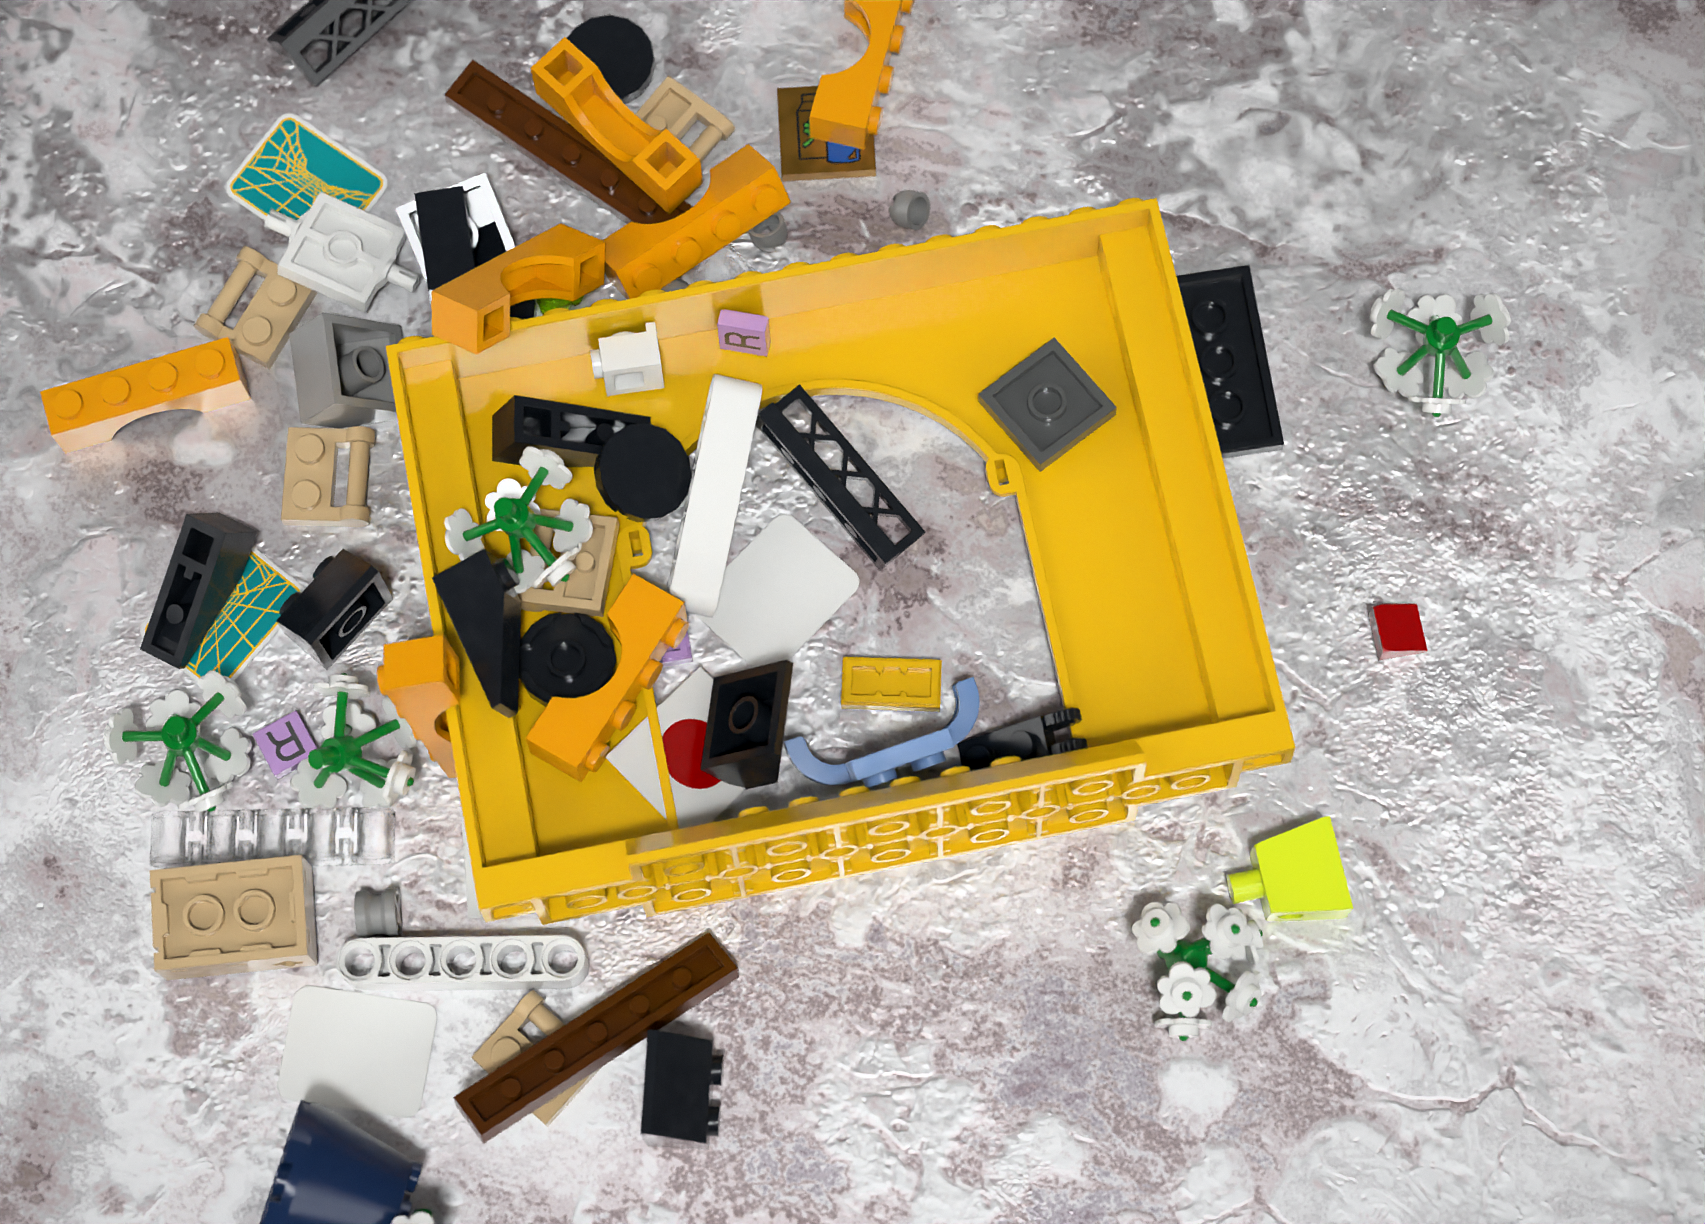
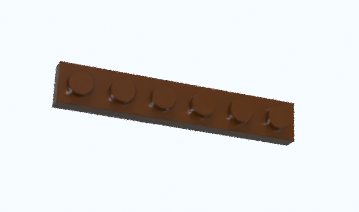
(552, 144)
(595, 1037)

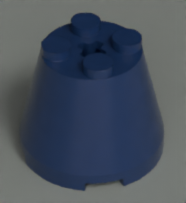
(338, 1174)

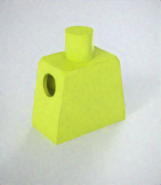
(1296, 875)

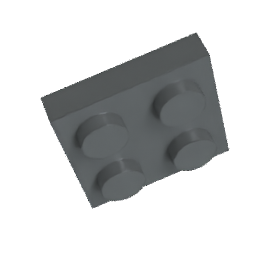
(1047, 404)

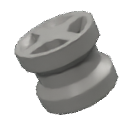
(378, 913)

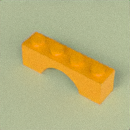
(848, 100)
(587, 102)
(739, 197)
(554, 264)
(98, 406)
(422, 684)
(576, 730)

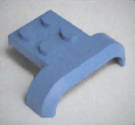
(881, 765)

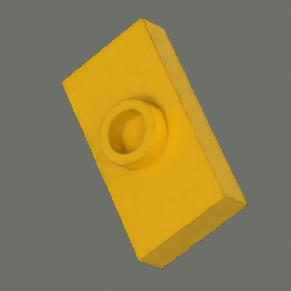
(891, 684)

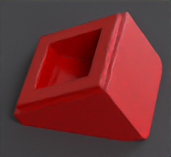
(1396, 630)

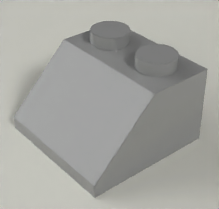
(343, 371)

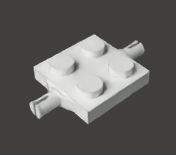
(342, 251)

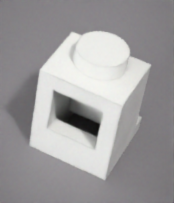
(629, 362)

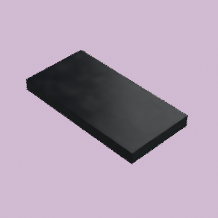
(1232, 359)

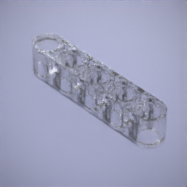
(319, 834)

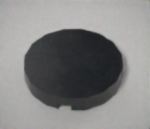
(619, 51)
(642, 472)
(565, 657)

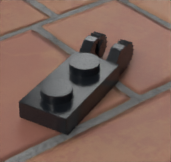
(1024, 740)

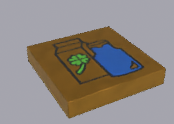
(814, 158)

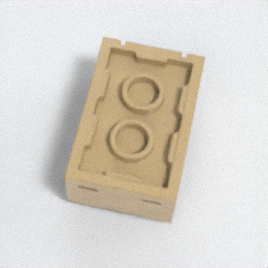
(233, 917)

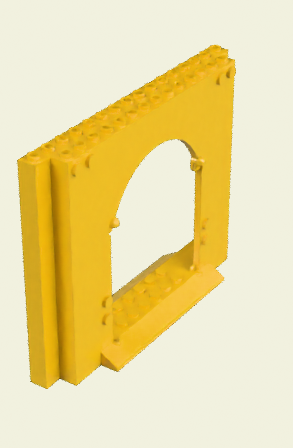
(1122, 533)

